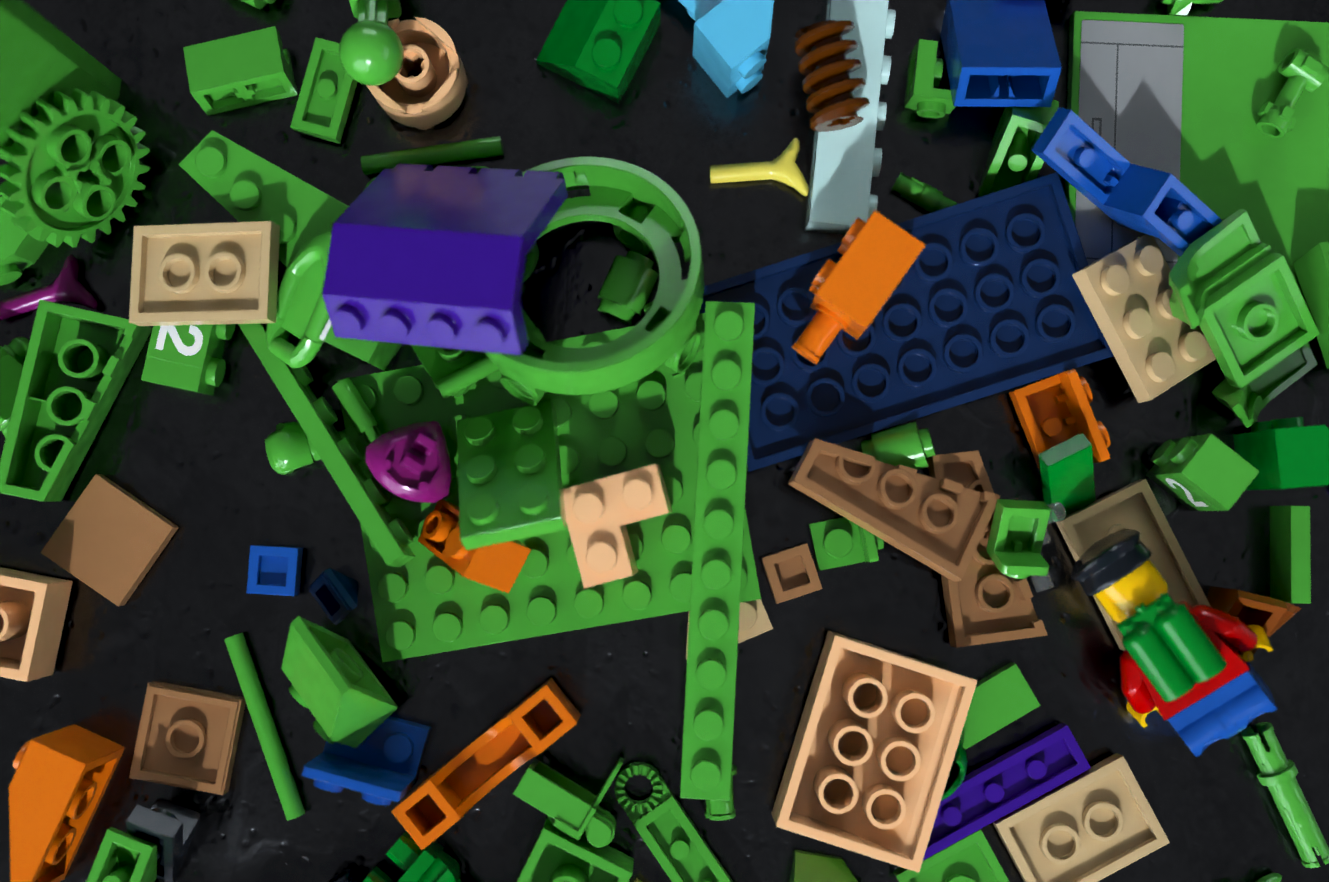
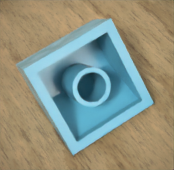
(734, 43)

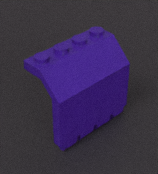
(439, 256)

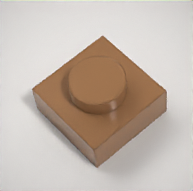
(791, 573)

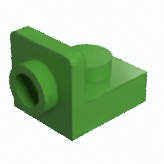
(923, 75)
(842, 543)

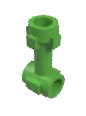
(1303, 72)

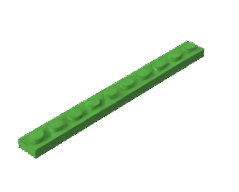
(717, 551)

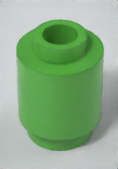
(627, 287)
(901, 446)

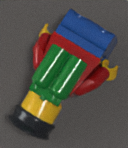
(1176, 657)

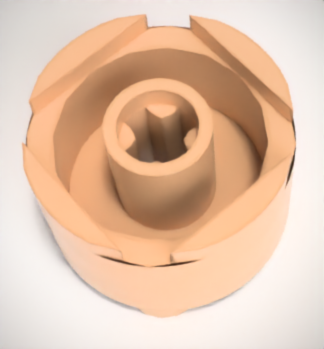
(441, 81)

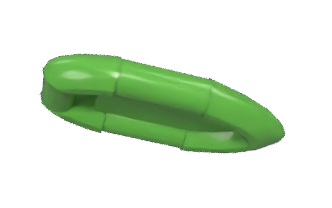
(301, 305)

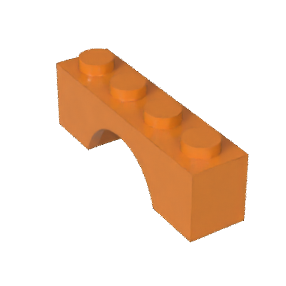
(486, 763)

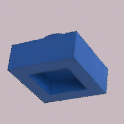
(274, 570)

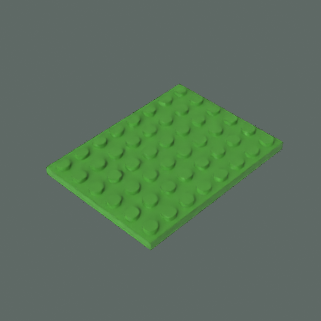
(648, 422)

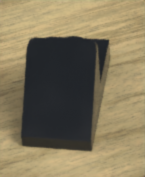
(169, 828)

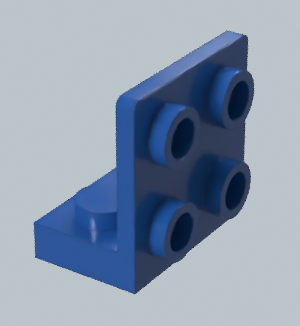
(379, 767)

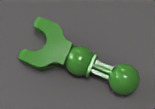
(371, 48)

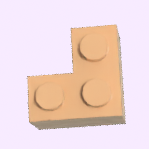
(598, 520)

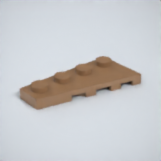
(911, 511)
(985, 602)

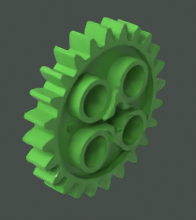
(72, 167)

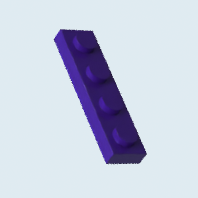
(1007, 785)

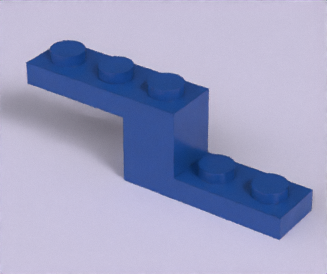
(1126, 192)

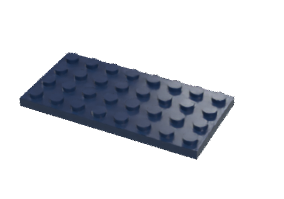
(969, 319)

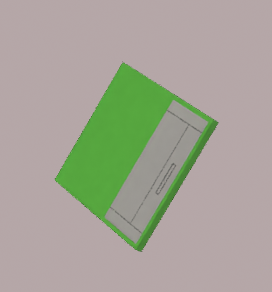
(1188, 104)

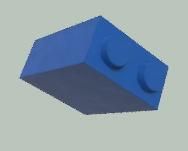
(1000, 53)

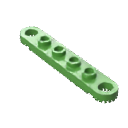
(668, 829)

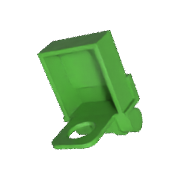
(568, 803)

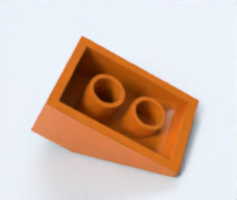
(55, 799)

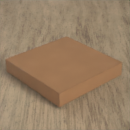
(109, 540)
(187, 737)

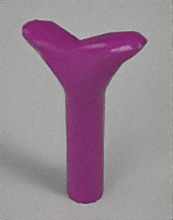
(64, 288)

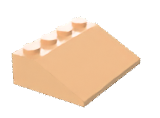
(873, 751)

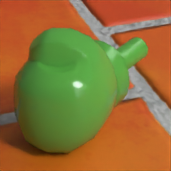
(290, 448)

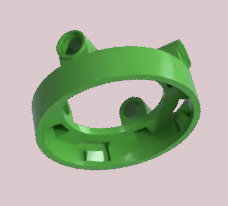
(645, 219)

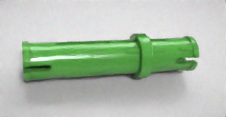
(1280, 778)

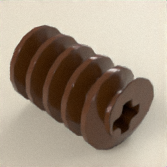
(828, 75)

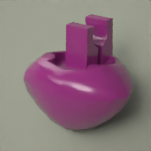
(412, 462)

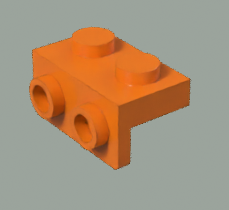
(1058, 411)

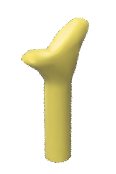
(780, 169)

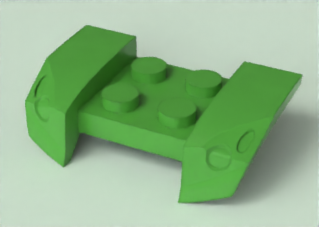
(1247, 313)

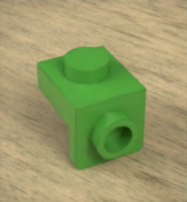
(1018, 538)

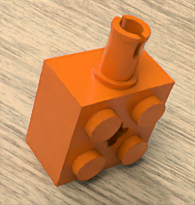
(859, 284)

